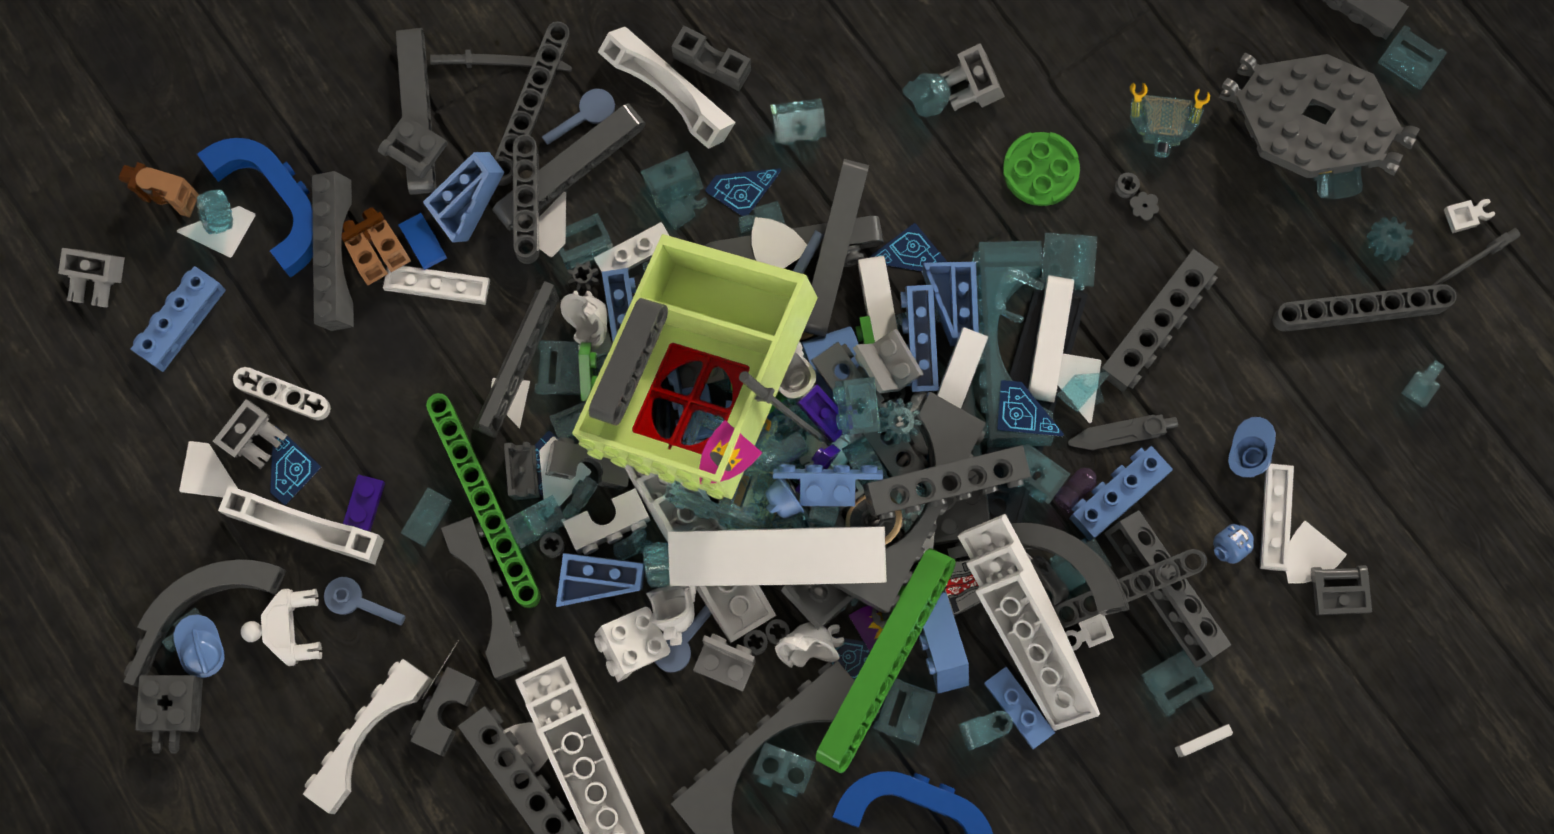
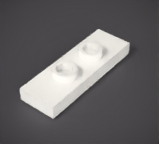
(632, 251)

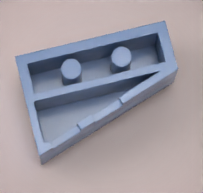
(464, 195)
(954, 295)
(593, 578)
(944, 648)

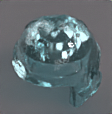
(928, 94)

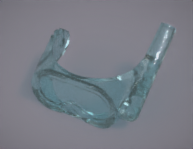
(1009, 277)

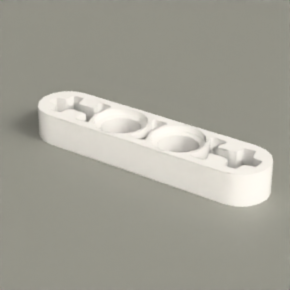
(280, 396)

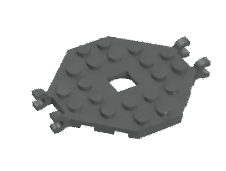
(1353, 137)

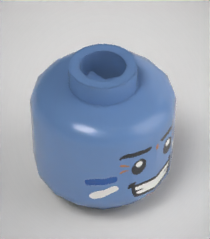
(1233, 543)

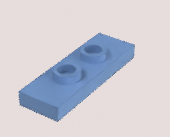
(1019, 707)

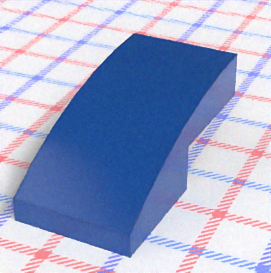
(422, 241)

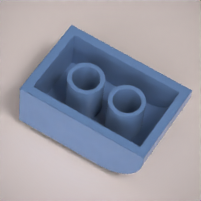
(817, 345)

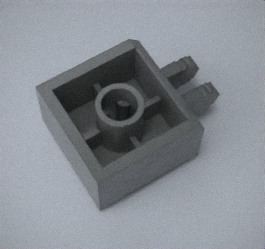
(183, 715)

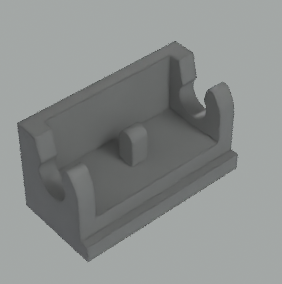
(521, 471)

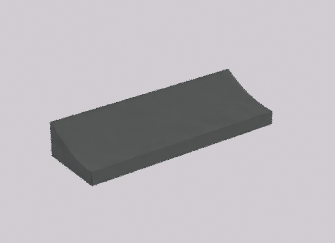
(517, 361)

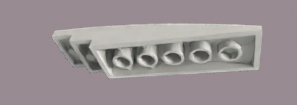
(777, 556)
(734, 607)
(1027, 622)
(577, 751)

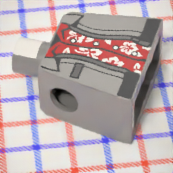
(962, 589)

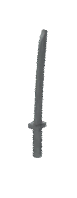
(490, 59)
(766, 395)

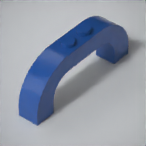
(241, 153)
(915, 790)

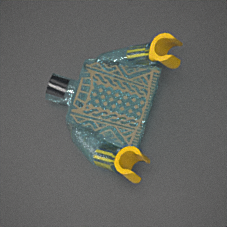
(1165, 119)

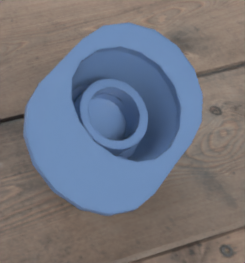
(1252, 447)
(782, 499)
(199, 646)

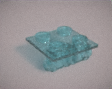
(1070, 258)

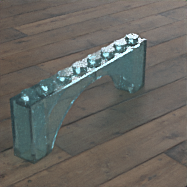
(992, 261)

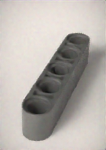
(526, 187)
(628, 361)

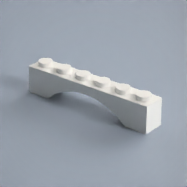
(701, 115)
(301, 526)
(333, 781)

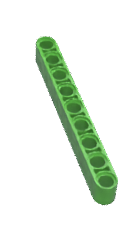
(474, 491)
(885, 660)

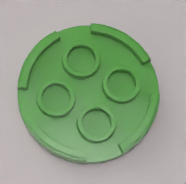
(1041, 168)

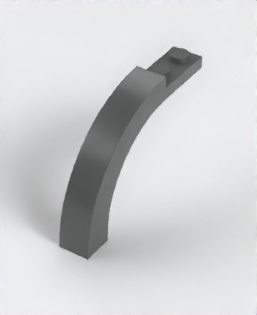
(1099, 576)
(187, 591)

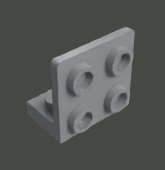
(888, 362)
(725, 663)

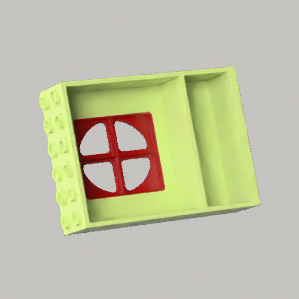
(720, 314)

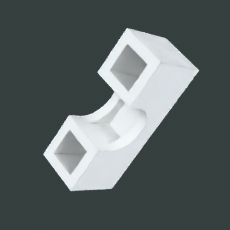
(588, 535)

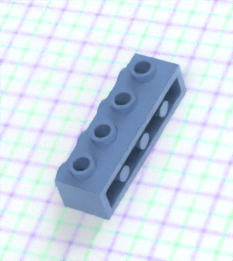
(618, 296)
(178, 318)
(921, 334)
(1120, 493)

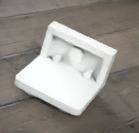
(631, 643)

